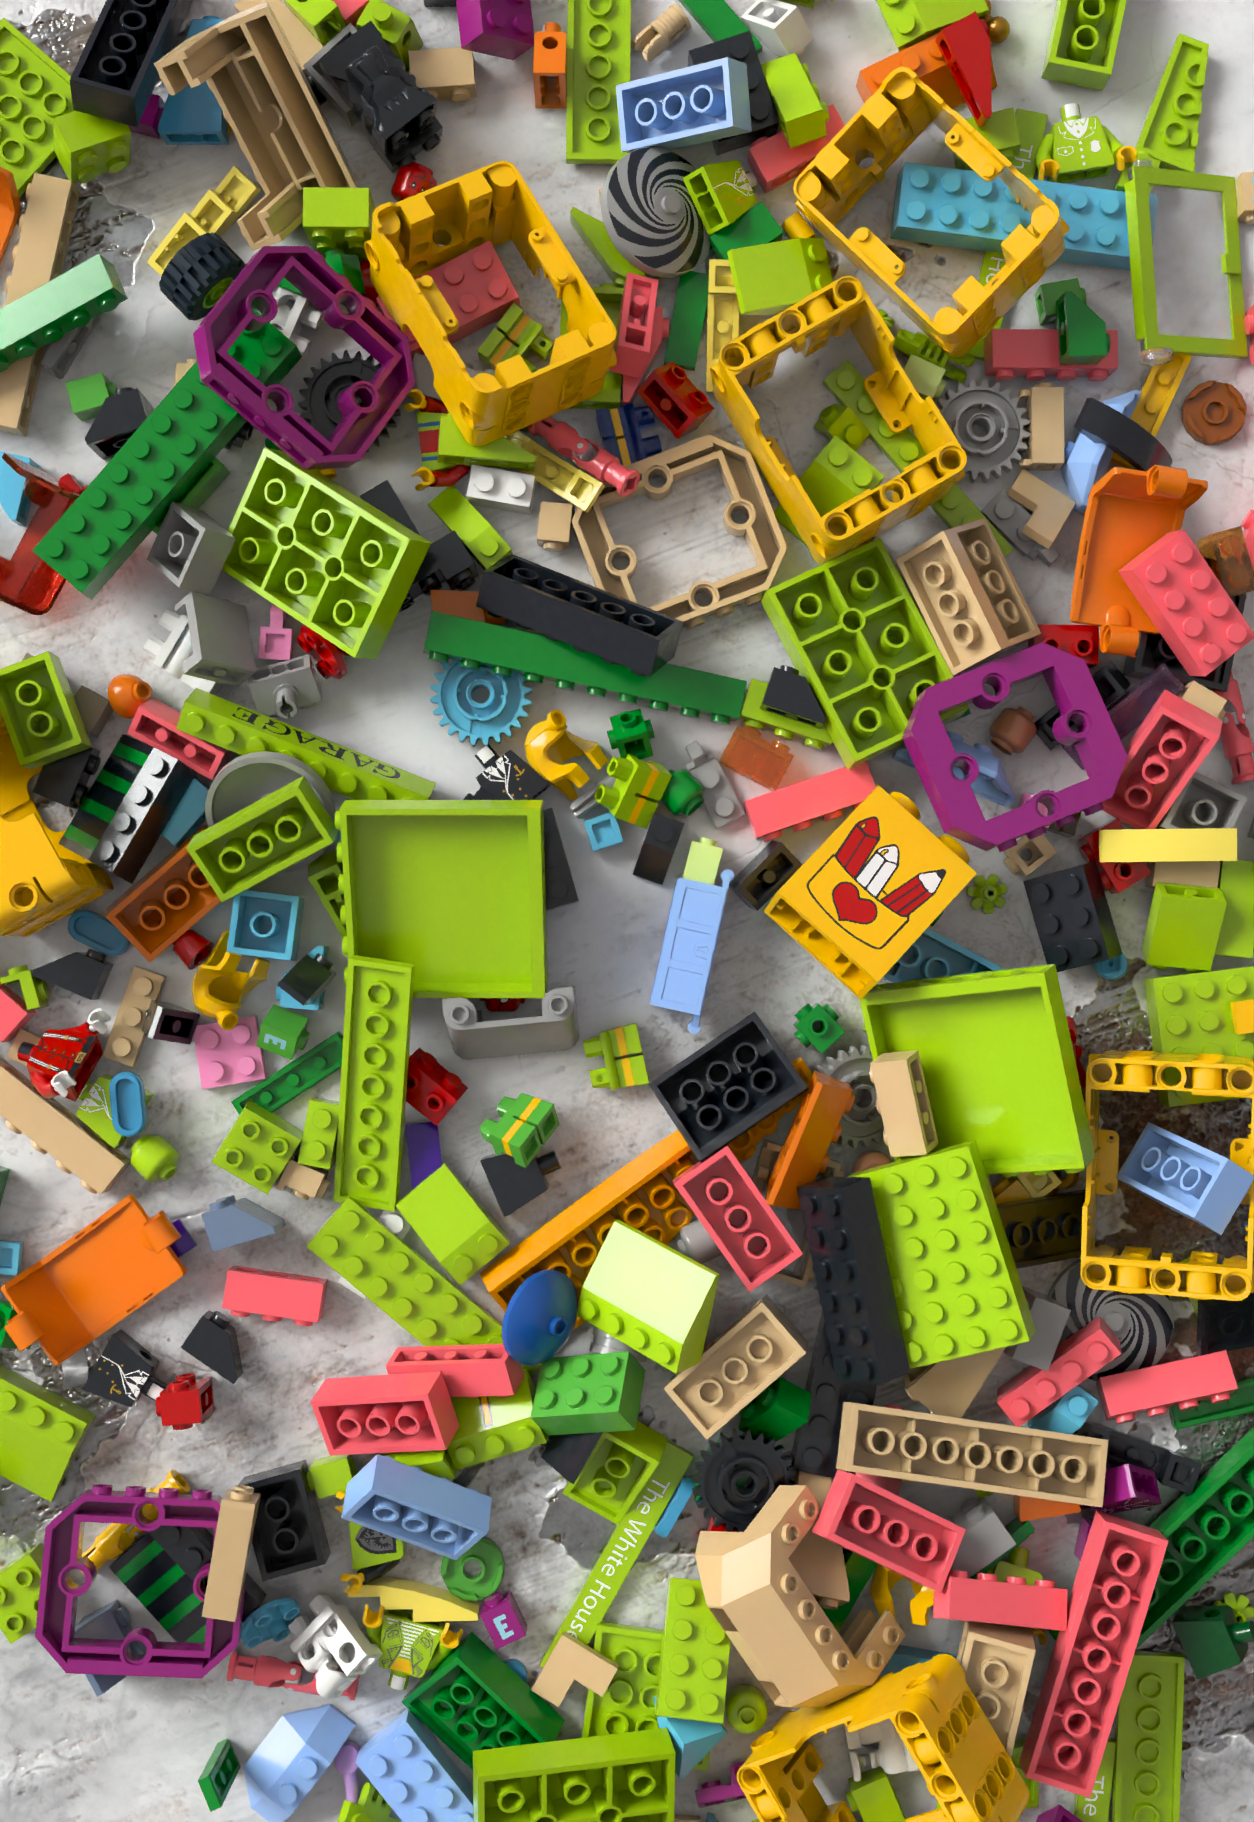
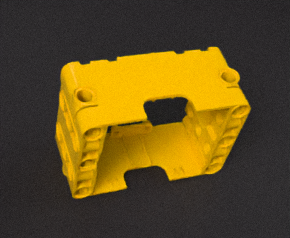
(883, 132)
(462, 215)
(807, 329)
(37, 874)
(1134, 1270)
(939, 1727)

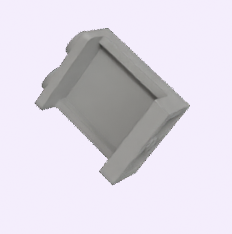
(218, 639)

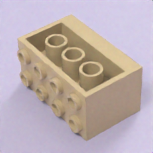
(968, 595)
(737, 1367)
(998, 1671)

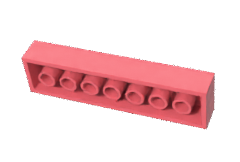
(1093, 1654)

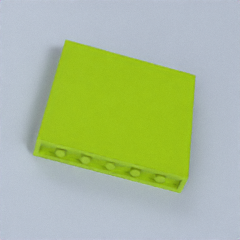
(448, 892)
(991, 1064)

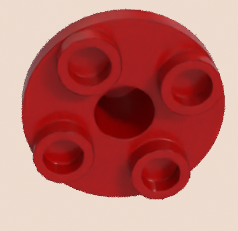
(326, 654)

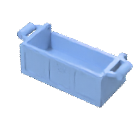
(690, 946)

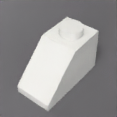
(778, 26)

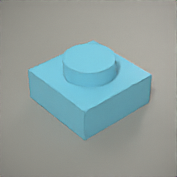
(603, 831)
(11, 1257)

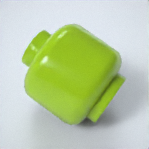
(154, 1158)
(746, 1709)

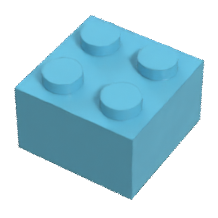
(266, 925)

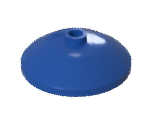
(540, 1317)

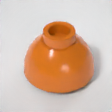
(127, 693)

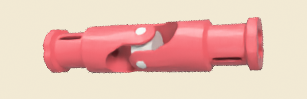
(603, 467)
(1236, 736)
(274, 1672)

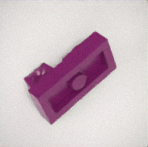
(715, 1793)

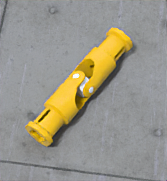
(119, 1537)

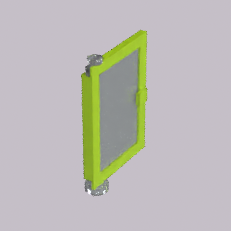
(1184, 264)

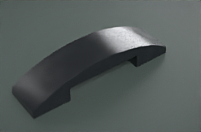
(1121, 435)
(1169, 1466)

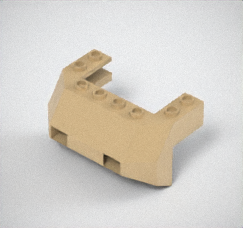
(269, 111)
(777, 1618)

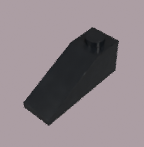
(1110, 684)

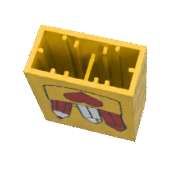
(871, 890)

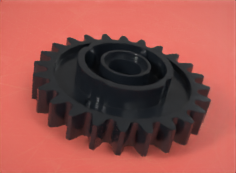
(328, 384)
(727, 1463)

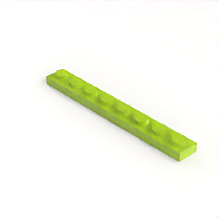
(902, 448)

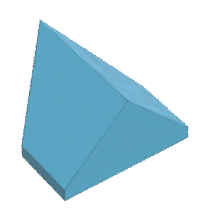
(690, 1741)

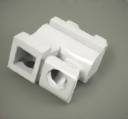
(294, 314)
(176, 650)
(328, 1635)
(890, 1754)

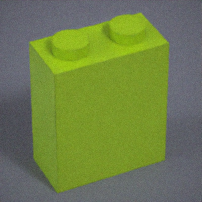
(1183, 926)

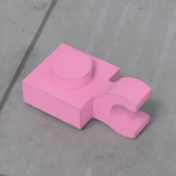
(276, 640)

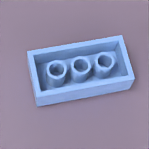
(685, 106)
(1186, 1177)
(417, 1507)
(416, 1773)

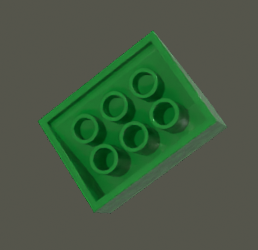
(480, 1703)

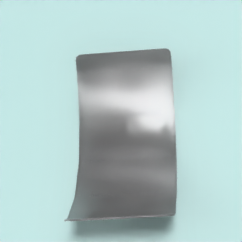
(75, 1370)

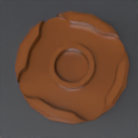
(1213, 413)

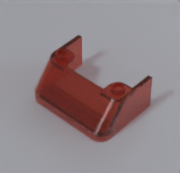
(26, 578)

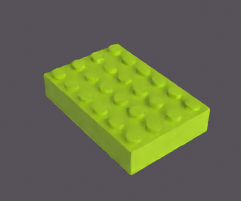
(323, 554)
(858, 648)
(1195, 1017)
(948, 1256)
(578, 1780)

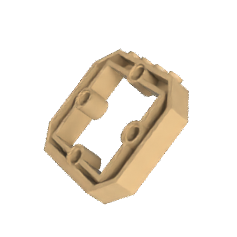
(746, 495)

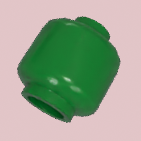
(683, 793)

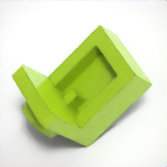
(842, 422)
(33, 988)

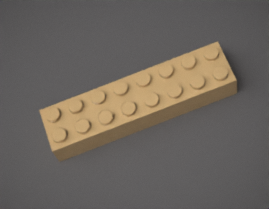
(972, 1454)

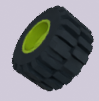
(200, 275)

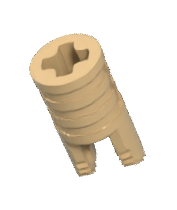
(661, 33)

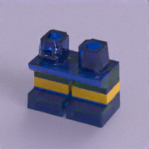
(621, 433)

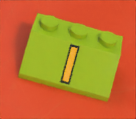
(494, 1426)

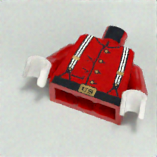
(65, 1057)

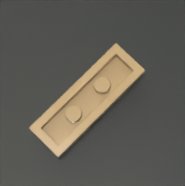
(127, 1034)

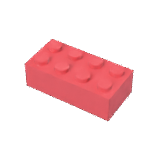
(473, 288)
(1187, 603)
(1162, 760)
(737, 1218)
(385, 1413)
(889, 1530)

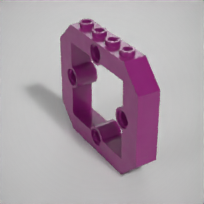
(363, 323)
(1076, 701)
(60, 1594)

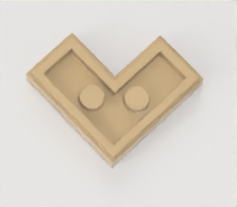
(1048, 507)
(571, 1662)

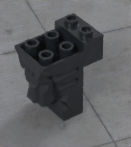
(383, 97)
(444, 560)

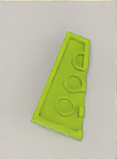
(1176, 107)

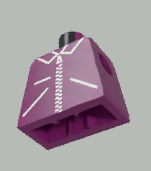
(1128, 1489)

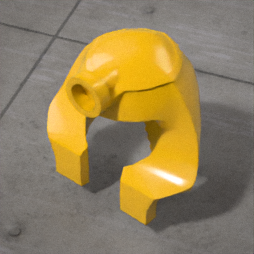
(551, 745)
(220, 988)
(880, 1592)

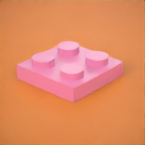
(229, 1055)

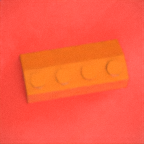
(924, 60)
(163, 903)
(809, 1139)

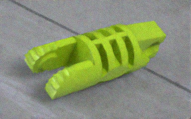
(923, 347)

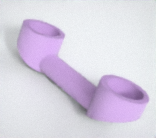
(346, 1765)

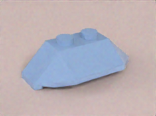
(1088, 460)
(991, 780)
(294, 1759)

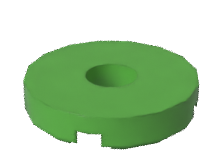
(478, 1586)

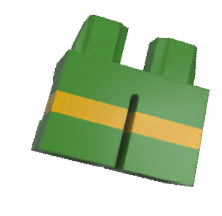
(522, 1129)

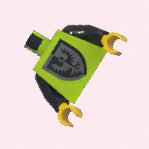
(371, 1553)

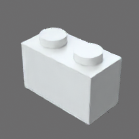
(501, 489)

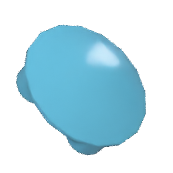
(269, 1622)

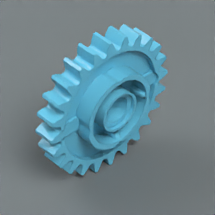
(479, 719)

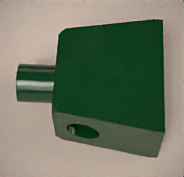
(1212, 1637)

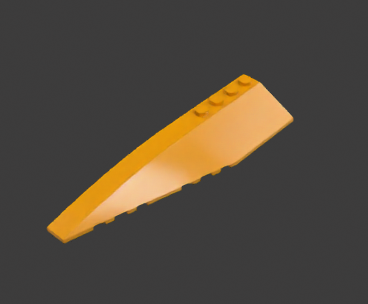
(635, 1194)

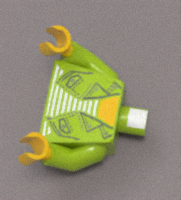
(407, 1645)

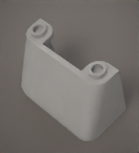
(509, 1037)

